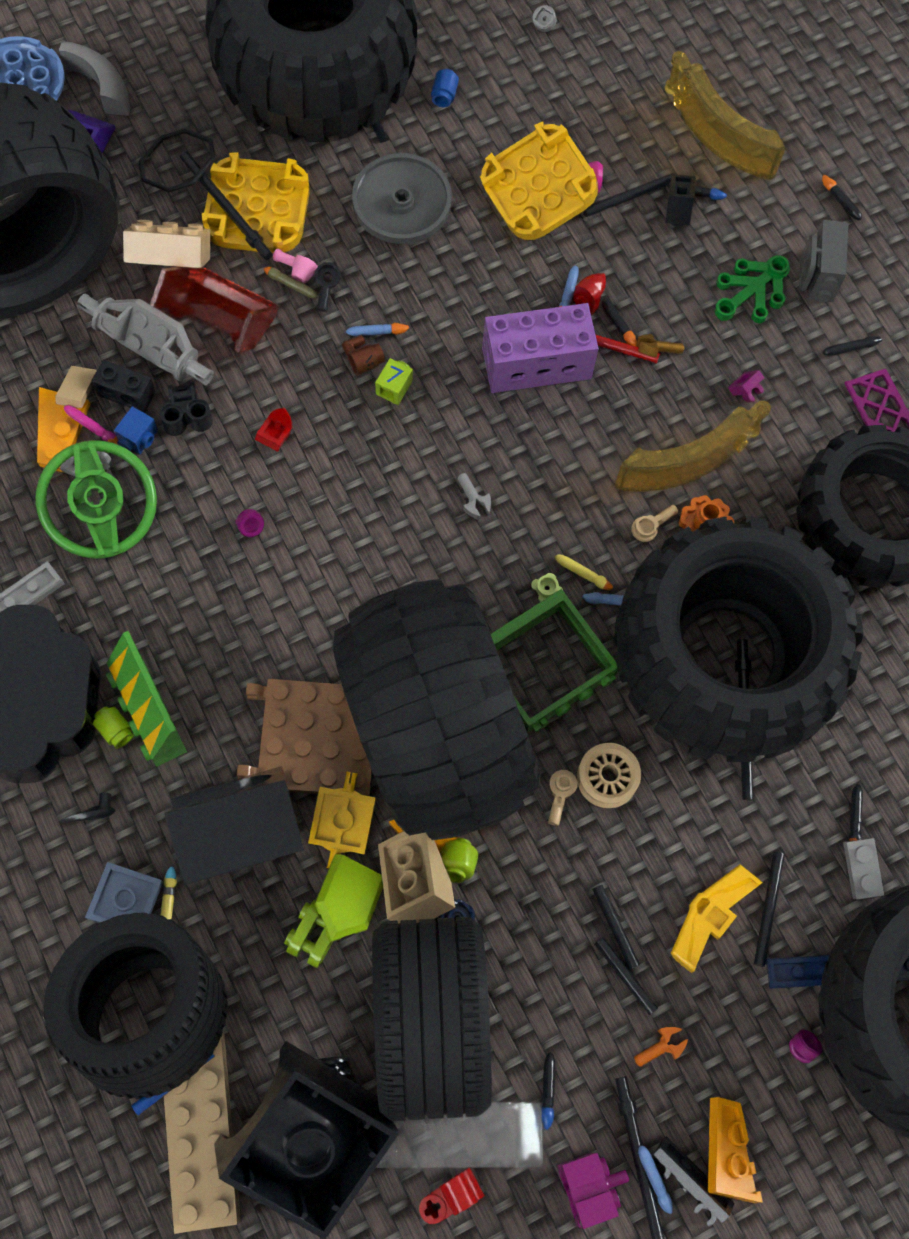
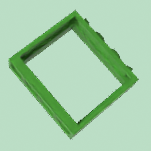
(537, 614)

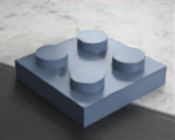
(123, 892)

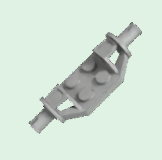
(147, 334)

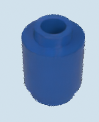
(444, 88)

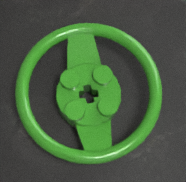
(101, 517)

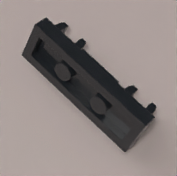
(692, 1181)

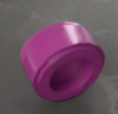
(250, 523)
(805, 1046)

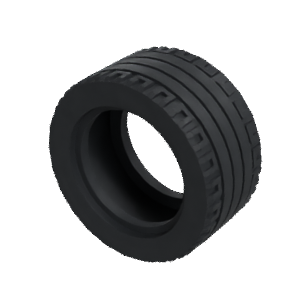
(96, 967)

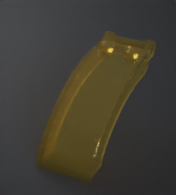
(718, 125)
(689, 462)

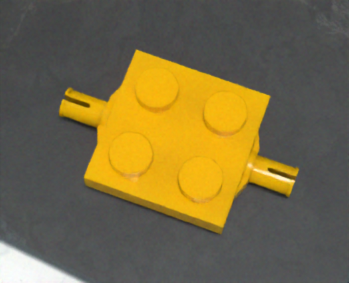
(342, 819)

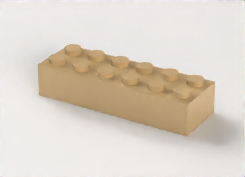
(194, 1120)

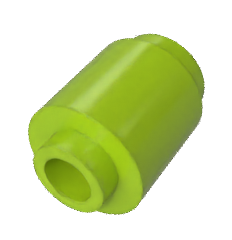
(113, 727)

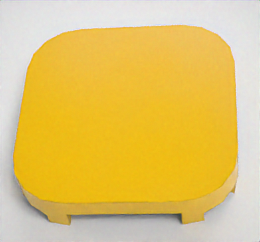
(539, 182)
(266, 195)

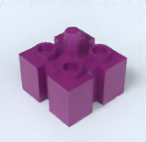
(589, 1189)

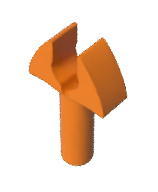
(661, 1047)

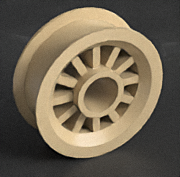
(626, 758)

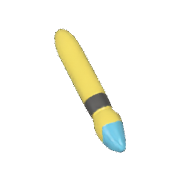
(170, 882)

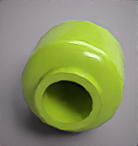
(459, 859)

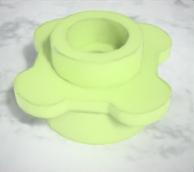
(546, 580)

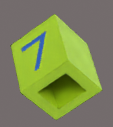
(394, 381)

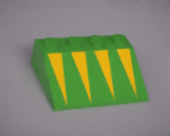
(143, 702)

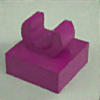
(745, 383)

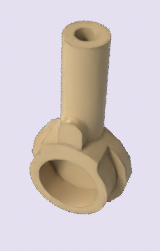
(646, 527)
(563, 785)

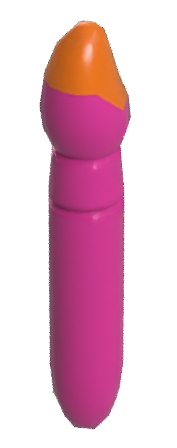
(90, 424)

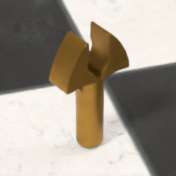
(650, 347)

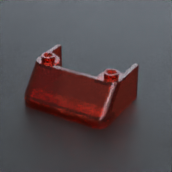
(216, 302)

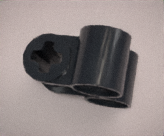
(185, 406)

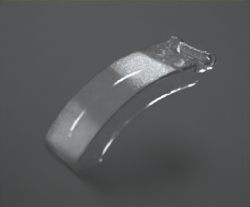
(498, 1138)

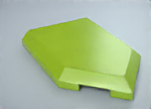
(348, 897)

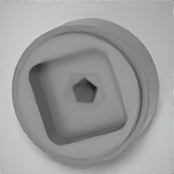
(544, 18)

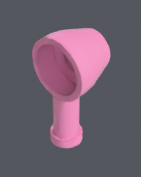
(302, 267)

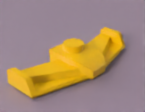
(711, 915)

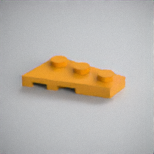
(55, 427)

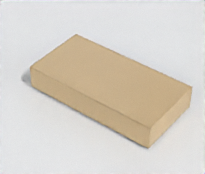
(75, 387)

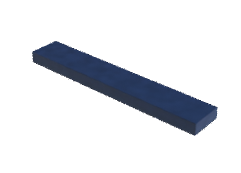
(806, 971)

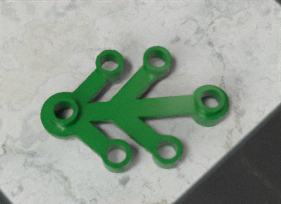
(752, 286)

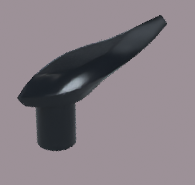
(97, 812)

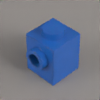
(136, 431)

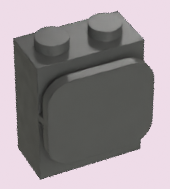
(824, 261)

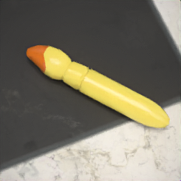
(600, 581)

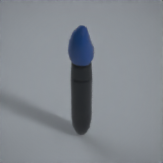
(712, 193)
(548, 1090)

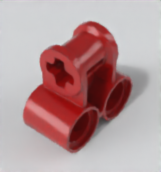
(453, 1196)

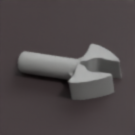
(474, 498)

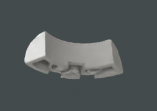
(97, 67)

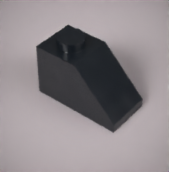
(680, 200)

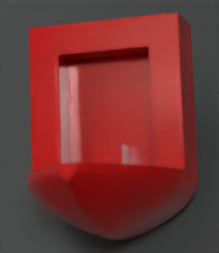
(590, 291)
(275, 429)

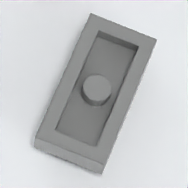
(863, 868)

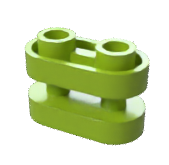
(298, 939)

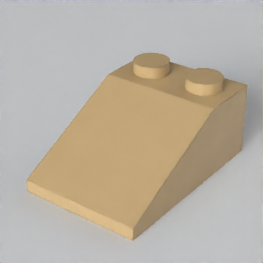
(414, 878)

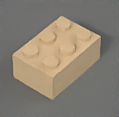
(166, 244)

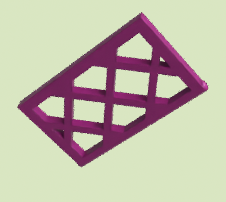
(891, 391)

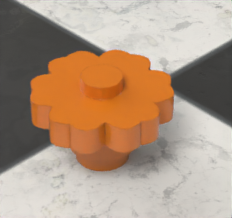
(702, 509)

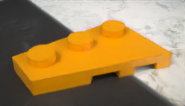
(729, 1165)

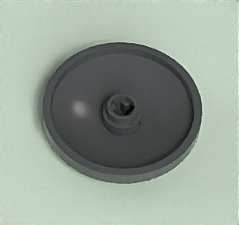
(401, 198)

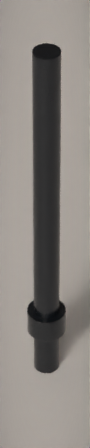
(252, 237)
(743, 667)
(628, 1108)

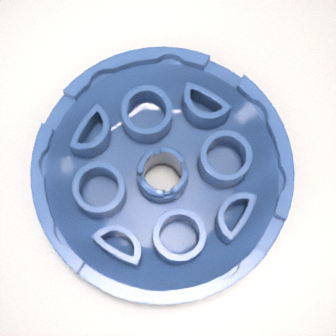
(31, 64)

